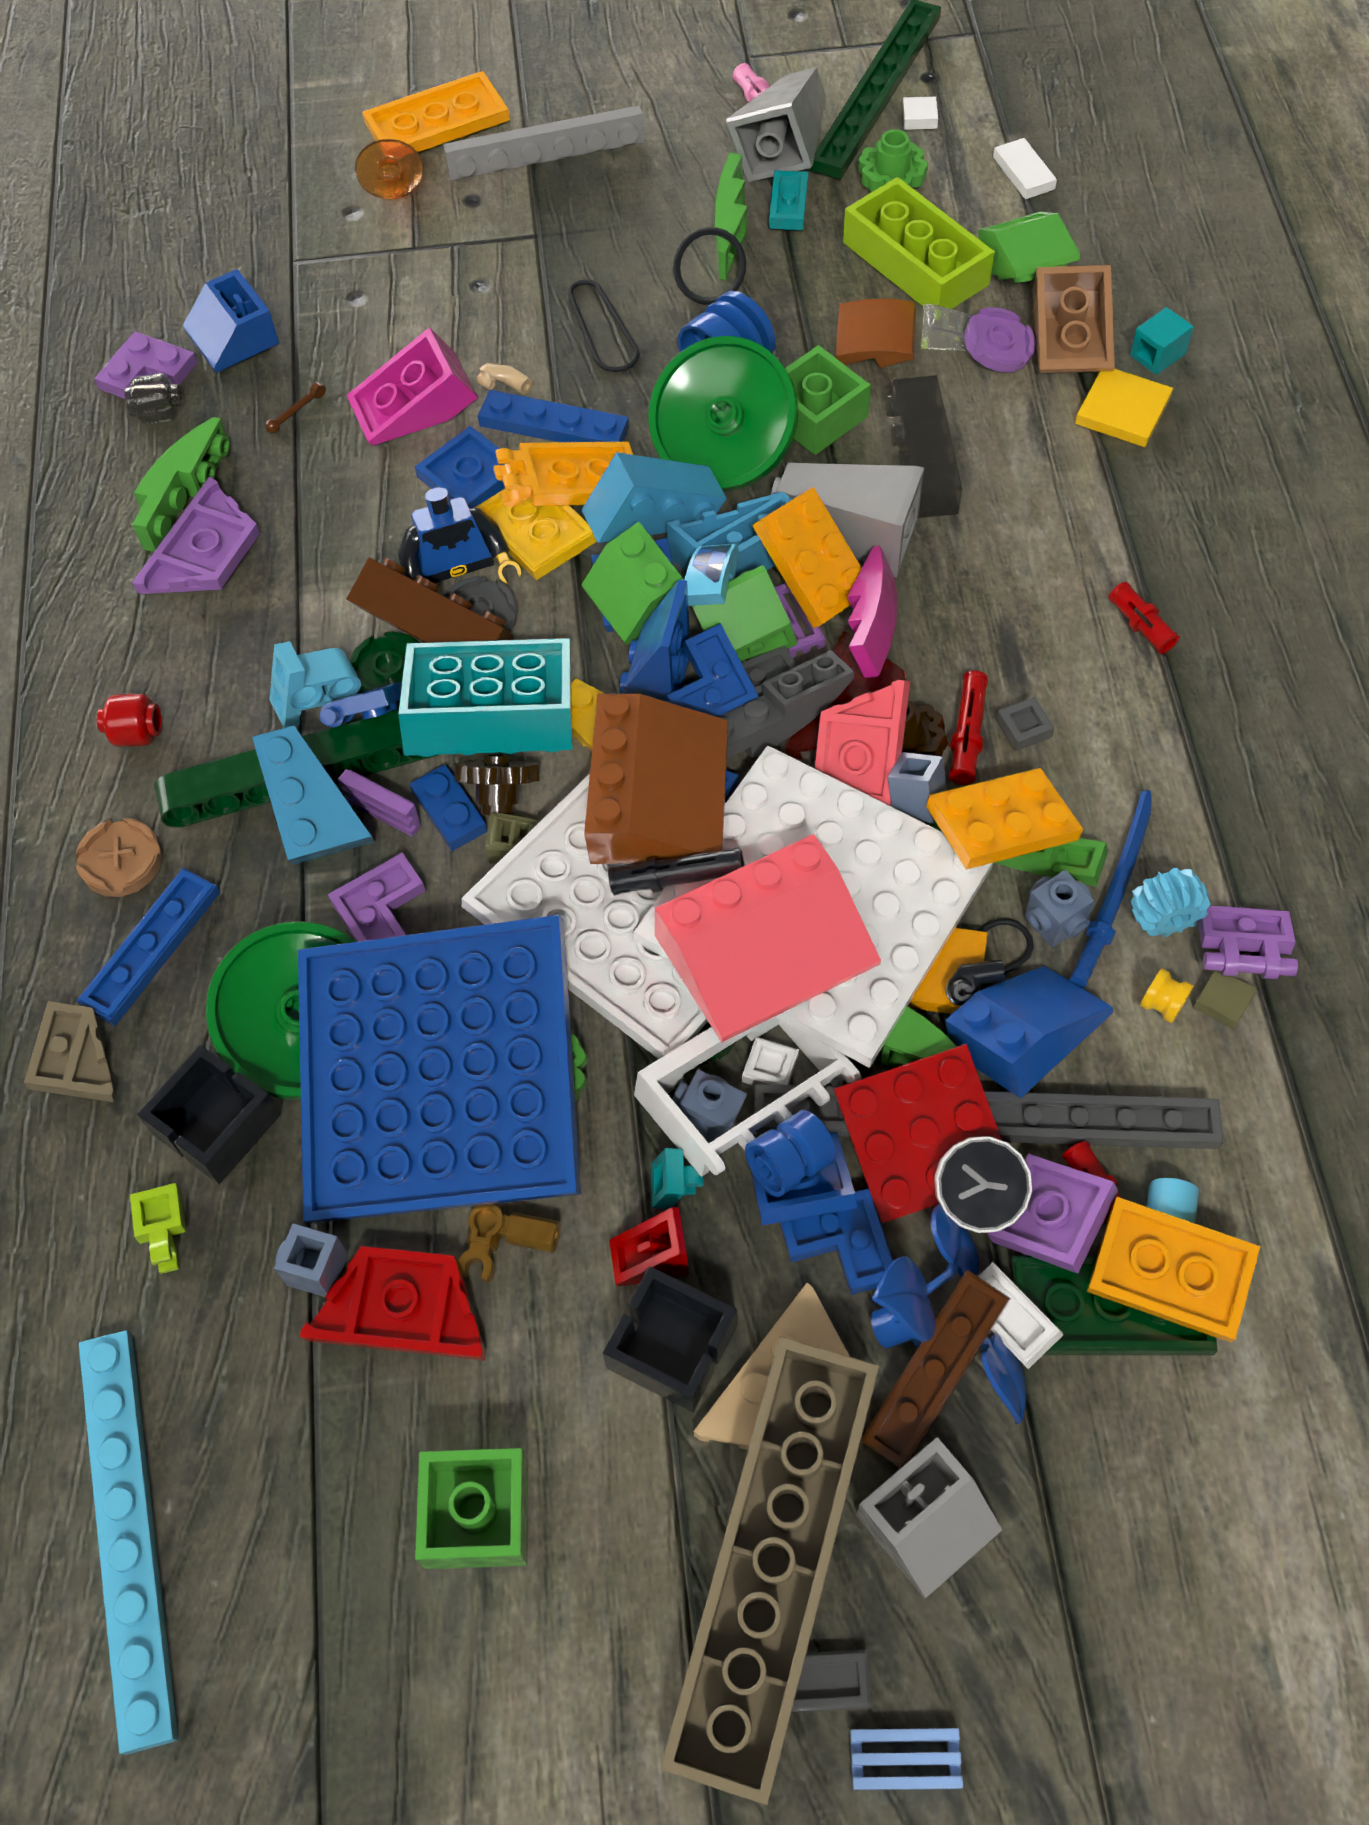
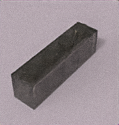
(925, 441)

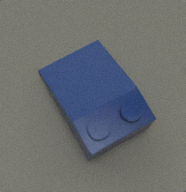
(658, 654)
(1025, 1026)

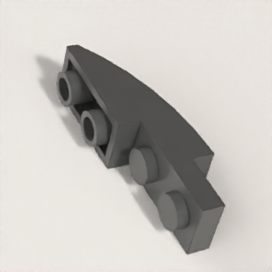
(786, 704)

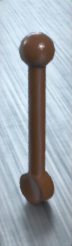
(317, 390)

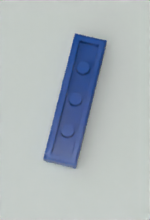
(148, 946)

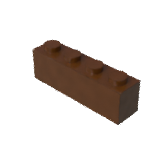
(419, 609)

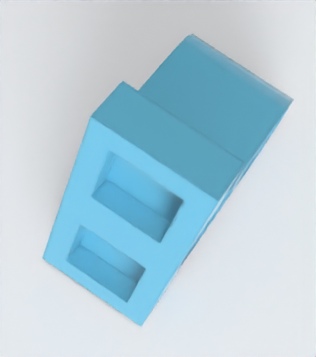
(309, 680)

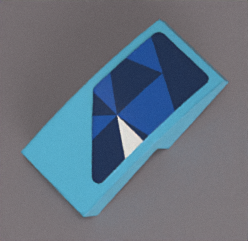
(710, 572)

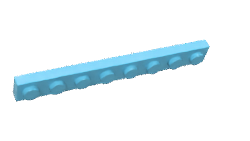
(127, 1545)

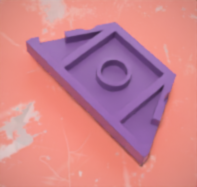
(200, 546)

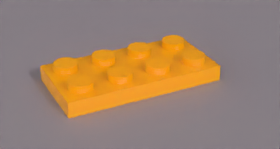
(439, 113)

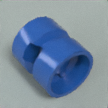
(790, 1153)

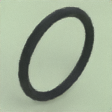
(688, 240)

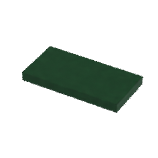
(1098, 1324)

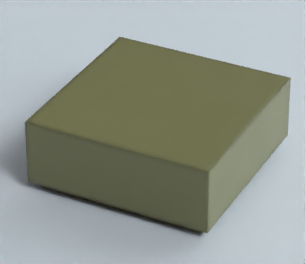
(1225, 998)

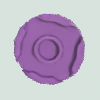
(999, 340)

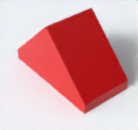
(653, 1243)

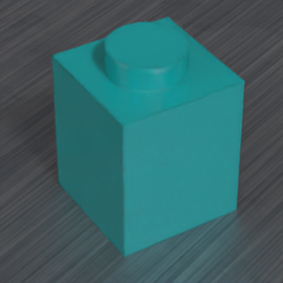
(1161, 340)

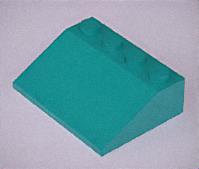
(486, 697)

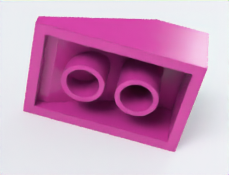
(412, 391)

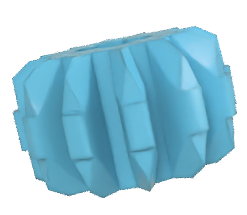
(1170, 902)

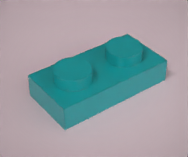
(788, 200)

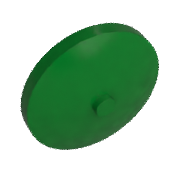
(724, 409)
(256, 1004)

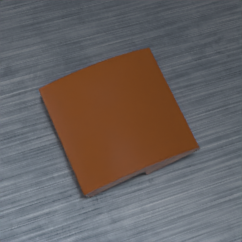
(876, 330)

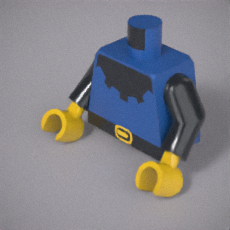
(451, 540)

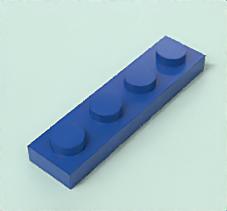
(550, 419)

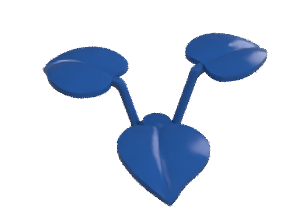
(909, 1315)

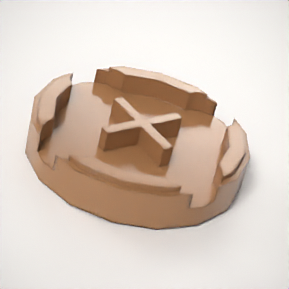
(118, 857)

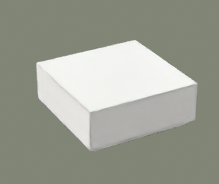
(920, 113)
(770, 1063)

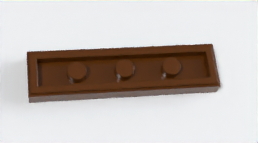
(935, 1369)

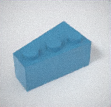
(650, 493)
(727, 528)
(305, 800)

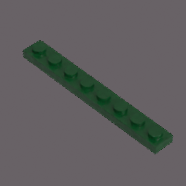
(875, 89)

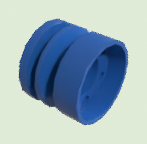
(730, 316)

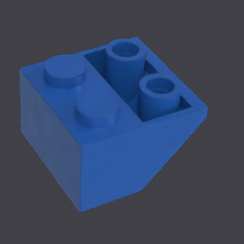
(229, 322)

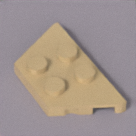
(737, 1409)

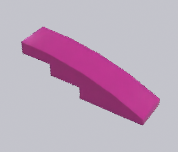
(873, 614)

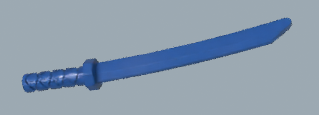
(1101, 931)

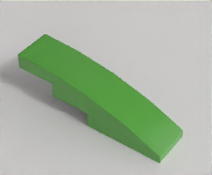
(730, 212)
(1080, 858)

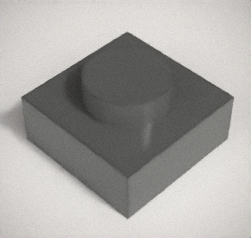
(1025, 723)

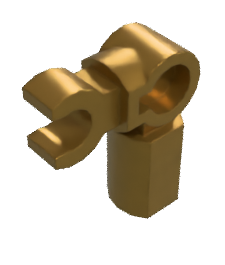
(490, 1225)

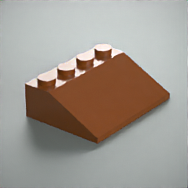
(654, 781)

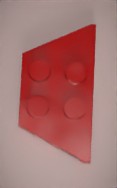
(400, 1305)

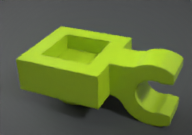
(156, 1218)

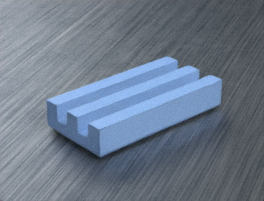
(951, 1758)

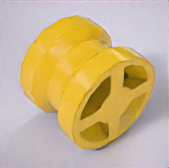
(1166, 995)

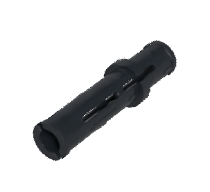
(657, 873)

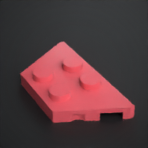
(864, 739)

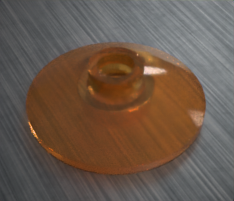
(389, 158)

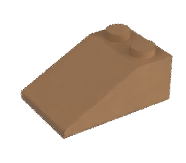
(1073, 319)

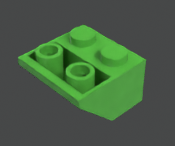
(1029, 244)
(750, 616)

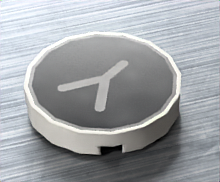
(983, 1184)

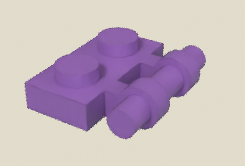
(1250, 931)

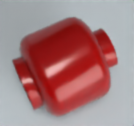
(130, 720)

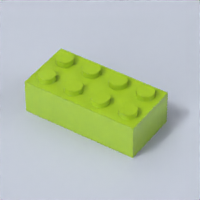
(917, 245)

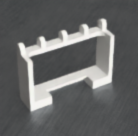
(666, 1073)

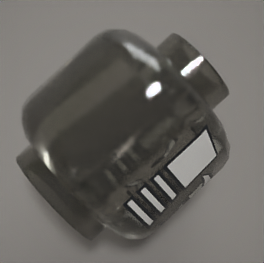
(153, 398)

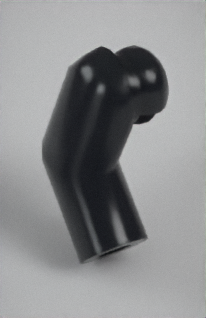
(970, 977)

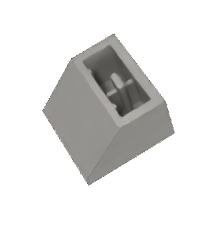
(929, 1517)

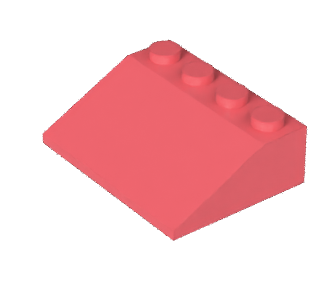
(765, 937)

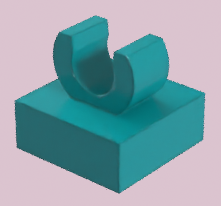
(672, 1179)

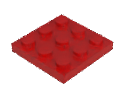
(909, 1121)

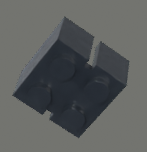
(205, 1115)
(674, 1341)

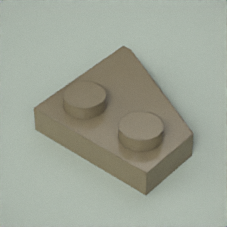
(70, 1055)

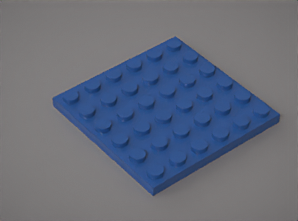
(437, 1071)

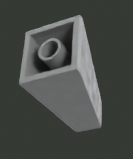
(780, 126)
(865, 501)

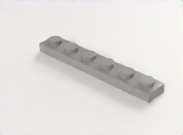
(544, 142)

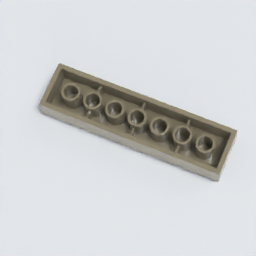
(770, 1572)

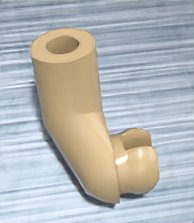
(506, 374)

